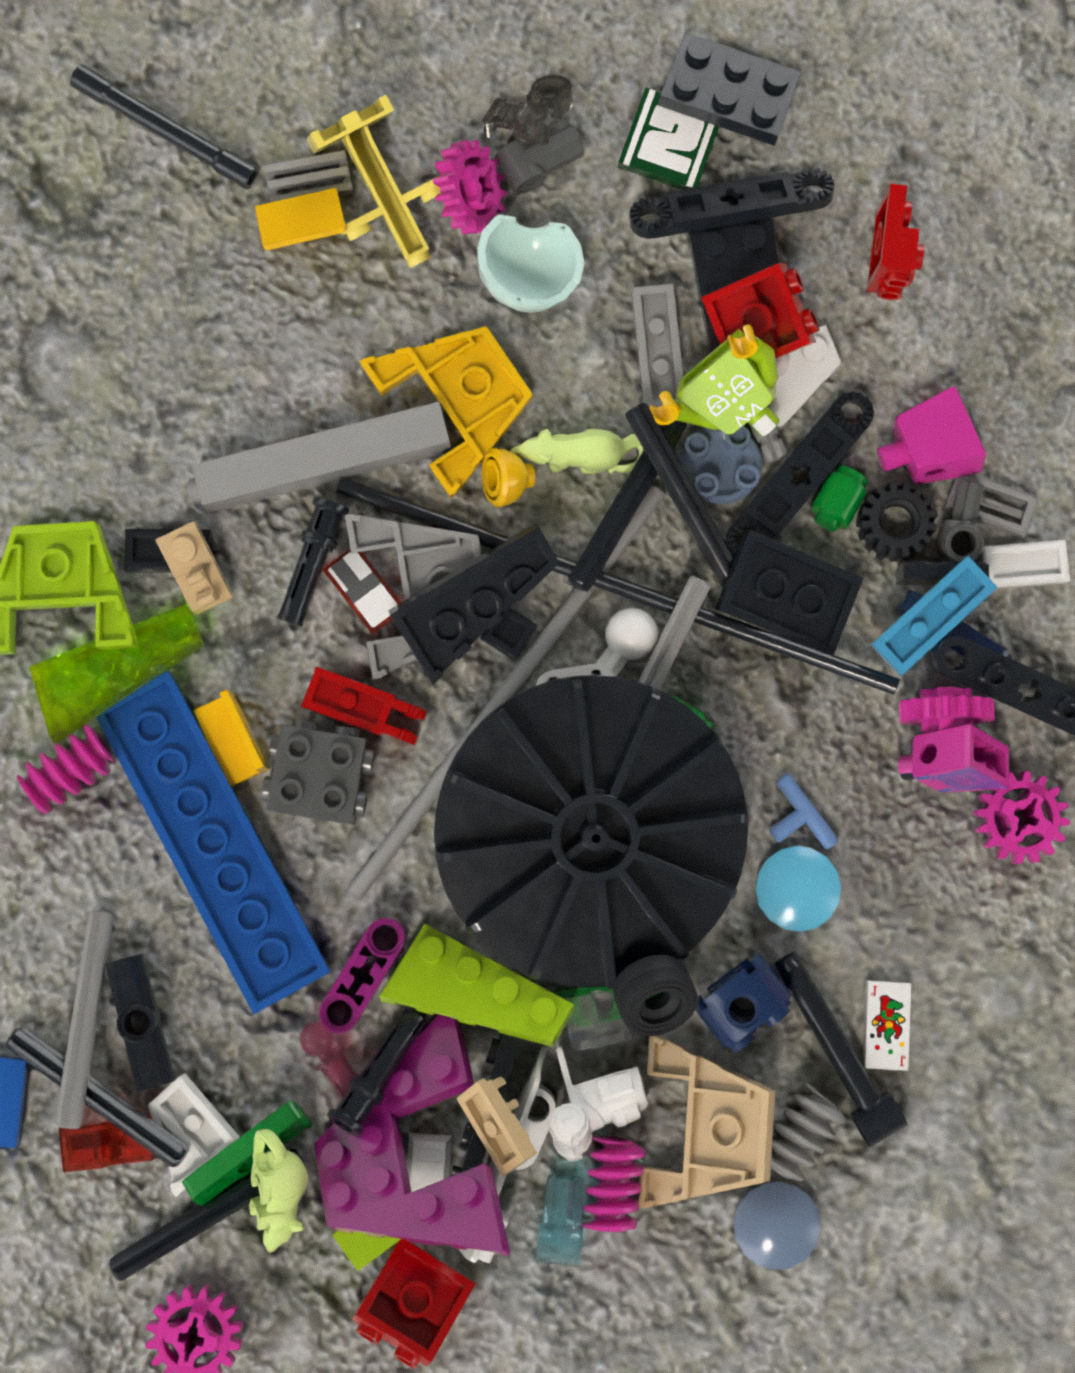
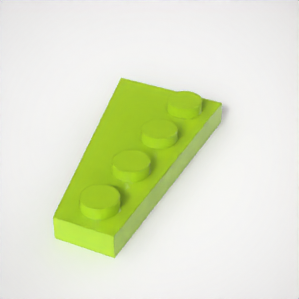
(465, 985)

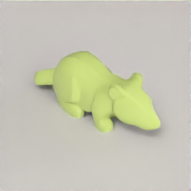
(589, 450)
(281, 1185)

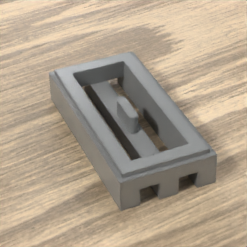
(309, 164)
(1001, 490)

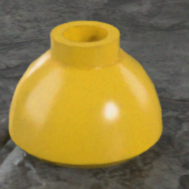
(505, 477)

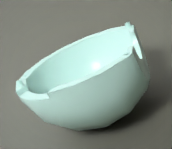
(529, 265)

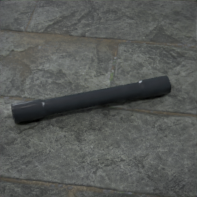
(108, 94)

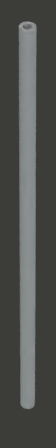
(506, 691)

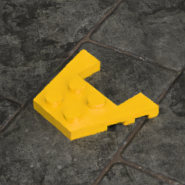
(474, 389)

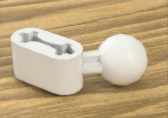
(629, 637)

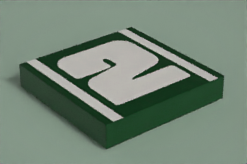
(667, 144)

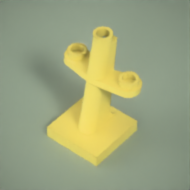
(391, 204)

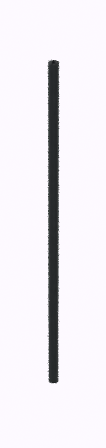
(632, 591)

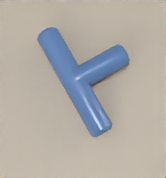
(803, 813)

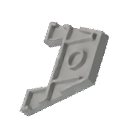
(423, 559)

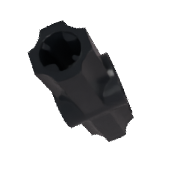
(146, 1051)

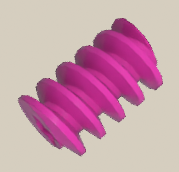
(66, 770)
(614, 1184)

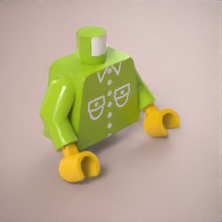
(726, 388)

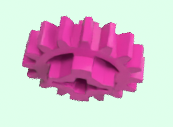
(470, 188)
(945, 709)
(1037, 825)
(176, 1332)

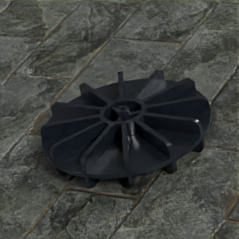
(590, 829)

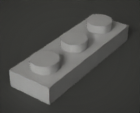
(657, 341)

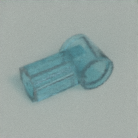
(560, 1232)

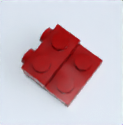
(894, 246)
(769, 305)
(412, 1304)

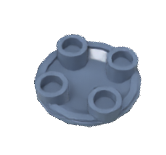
(721, 464)
(776, 1225)

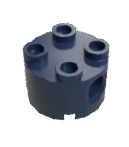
(750, 980)

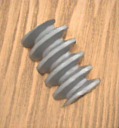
(803, 1133)

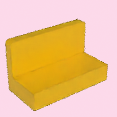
(300, 219)
(231, 738)

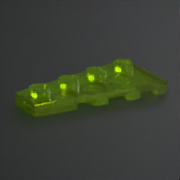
(91, 680)

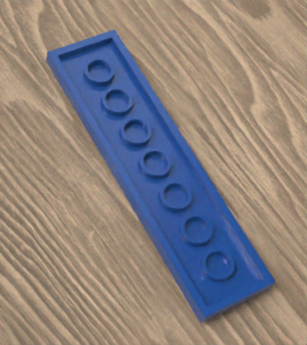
(212, 843)

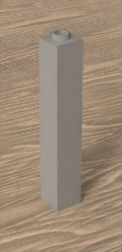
(319, 458)

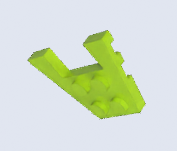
(62, 569)

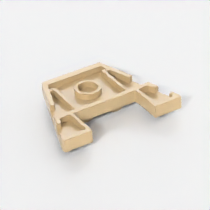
(724, 1132)

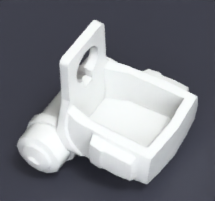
(592, 1104)

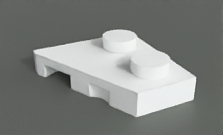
(803, 374)
(195, 1122)

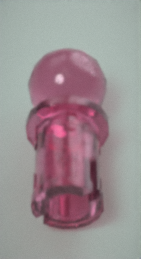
(318, 1042)

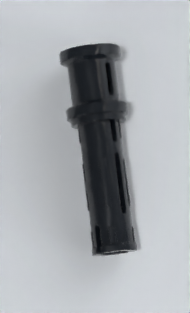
(317, 541)
(367, 1088)

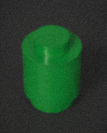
(839, 499)

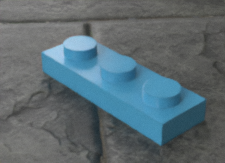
(934, 615)

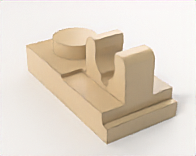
(194, 567)
(496, 1125)

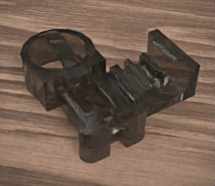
(536, 114)

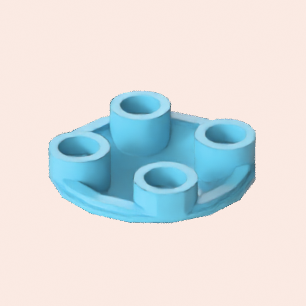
(798, 888)

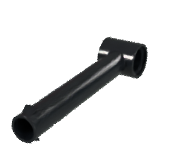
(875, 1114)

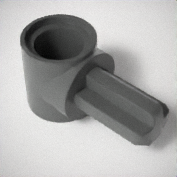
(963, 520)

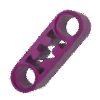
(349, 977)

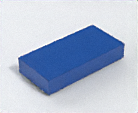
(12, 1099)

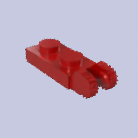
(358, 705)

